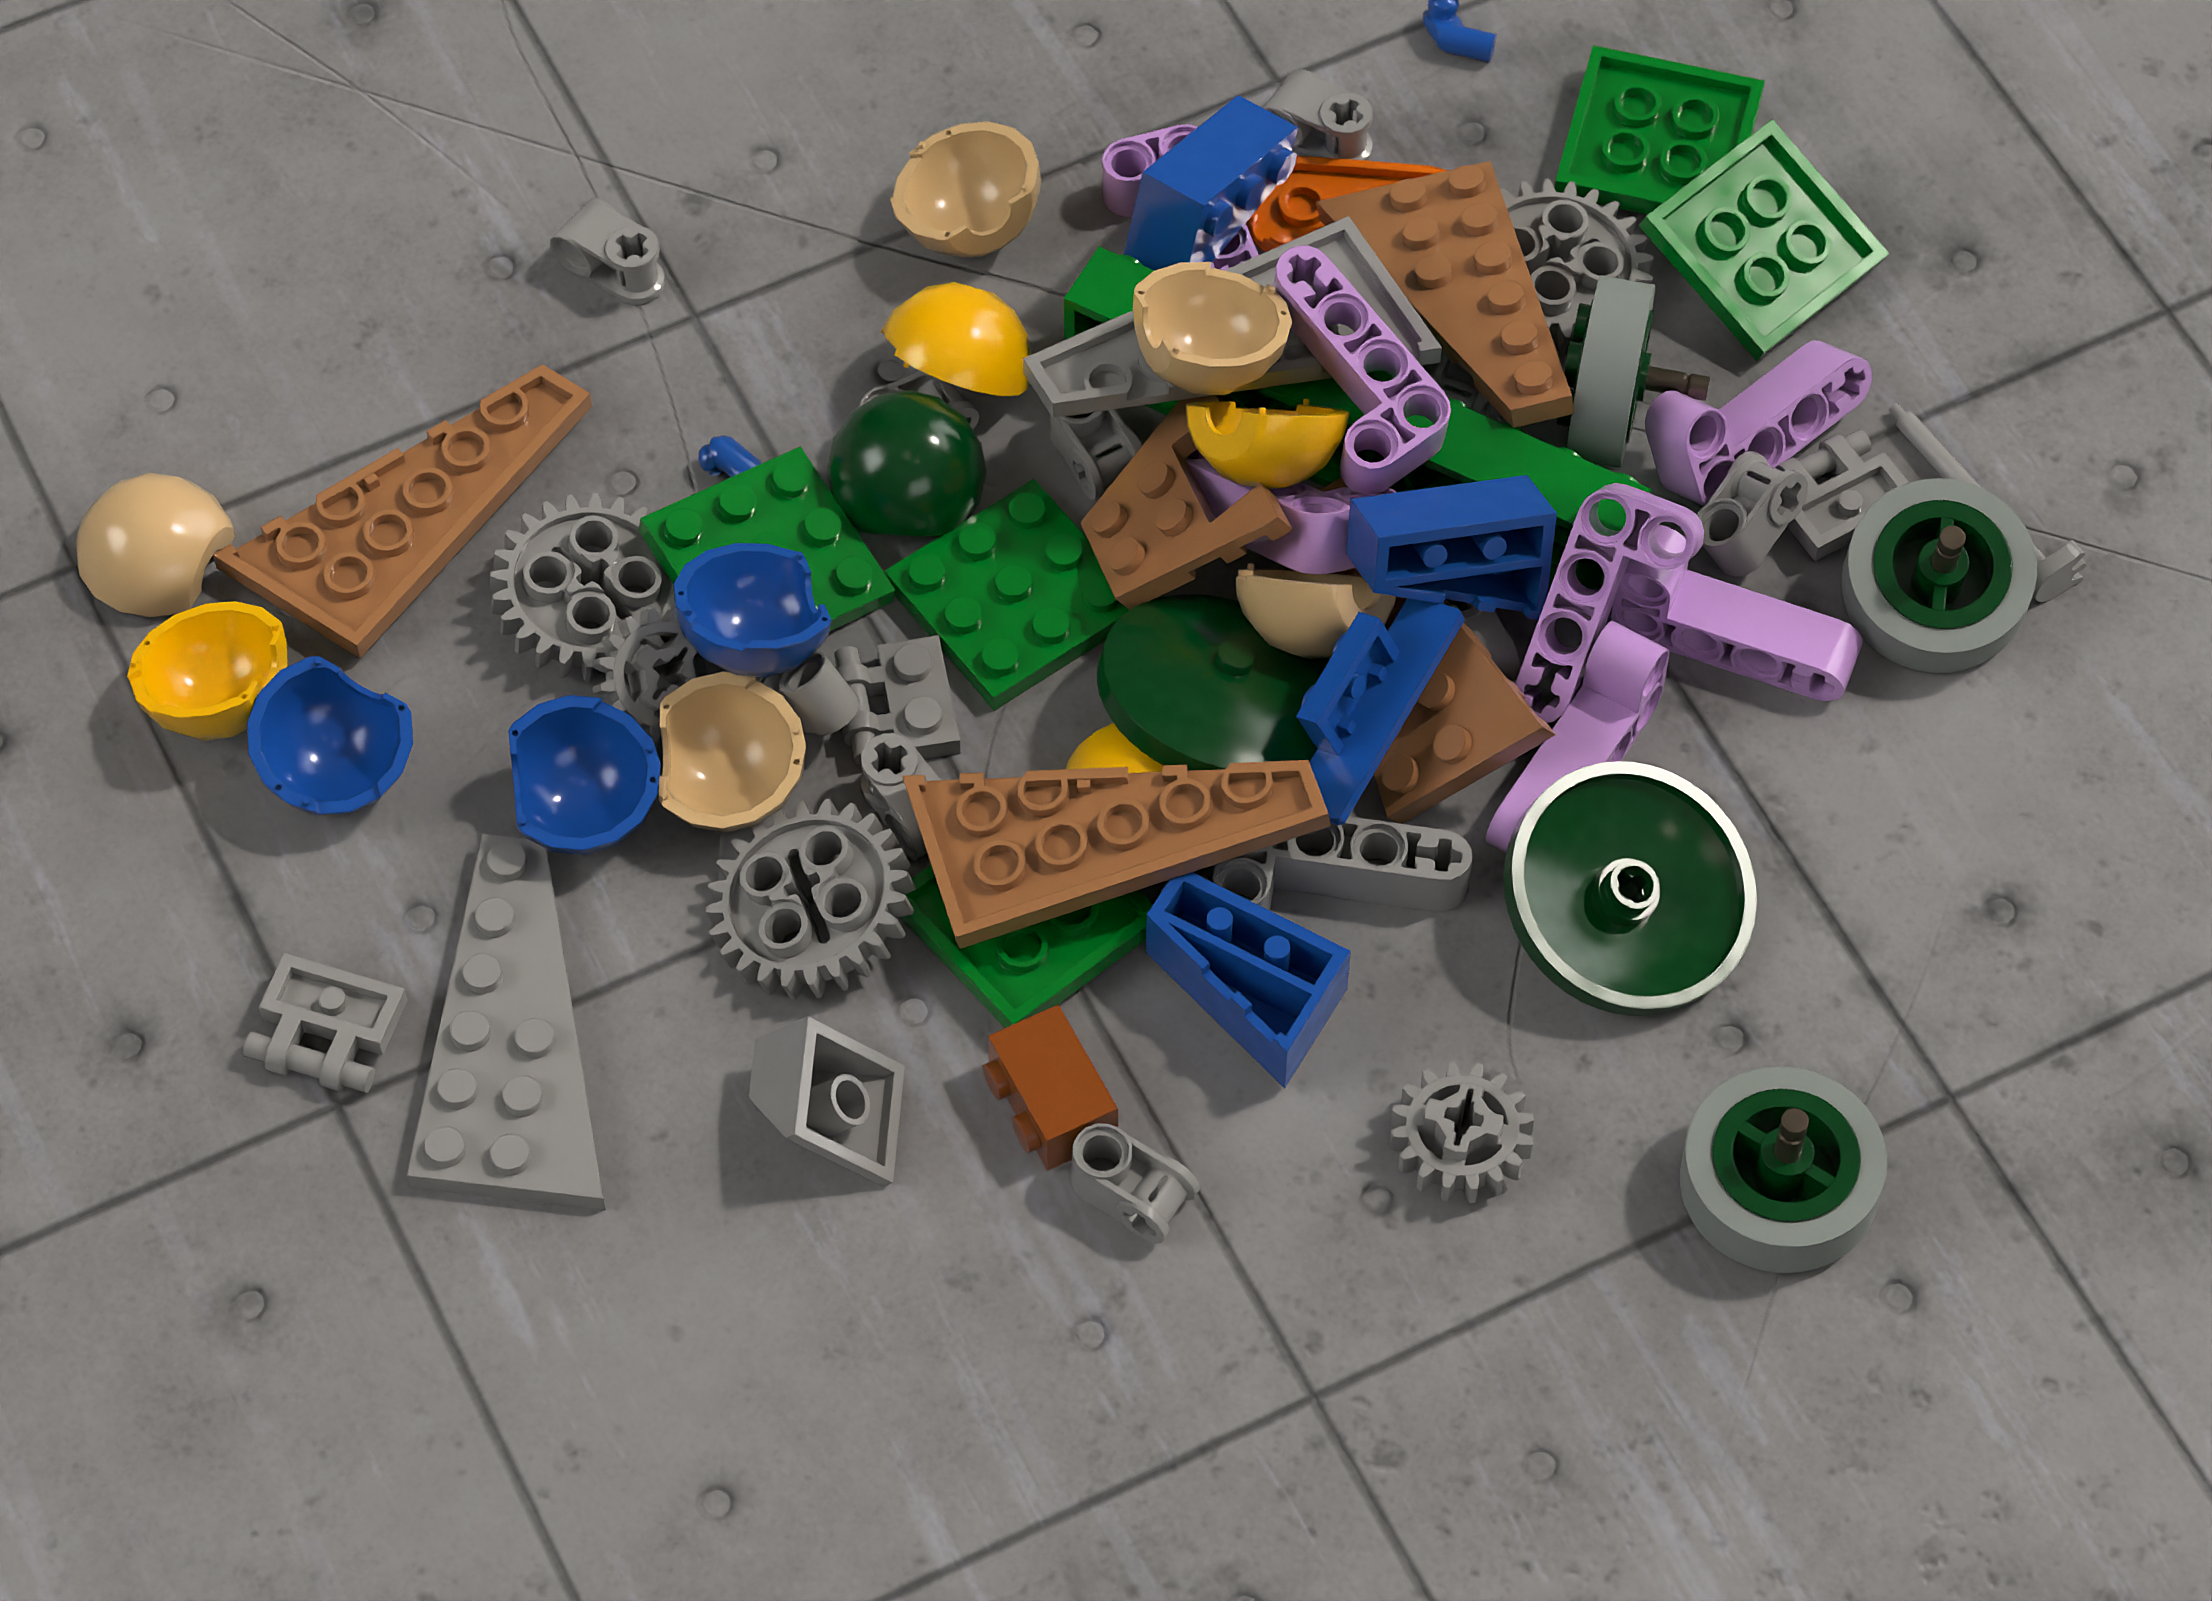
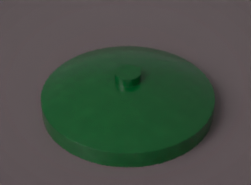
(1203, 685)
(1630, 888)

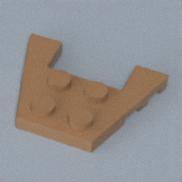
(1158, 525)

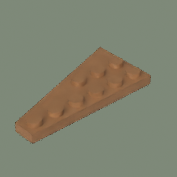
(1468, 280)
(400, 520)
(1458, 728)
(1081, 836)

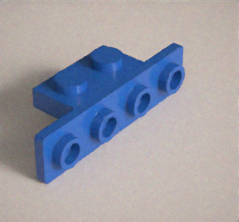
(1369, 695)

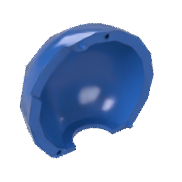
(750, 608)
(327, 739)
(581, 774)

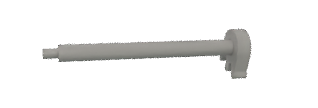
(2054, 572)

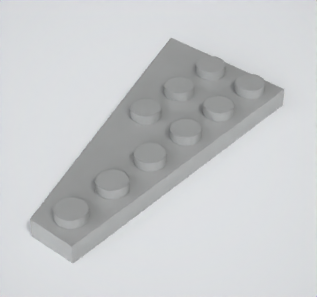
(1108, 371)
(506, 1070)

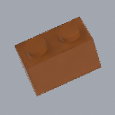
(1047, 1084)

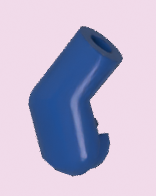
(1451, 34)
(726, 455)

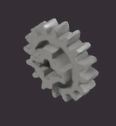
(638, 664)
(1487, 1150)

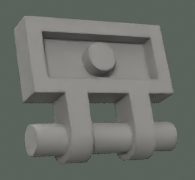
(1838, 504)
(915, 692)
(331, 1005)

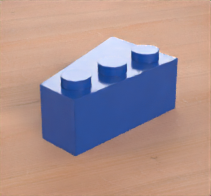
(1209, 185)
(1457, 543)
(1248, 969)

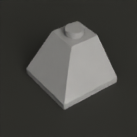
(830, 1095)

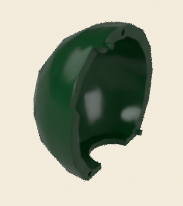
(906, 466)

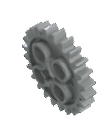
(1568, 248)
(588, 582)
(756, 921)

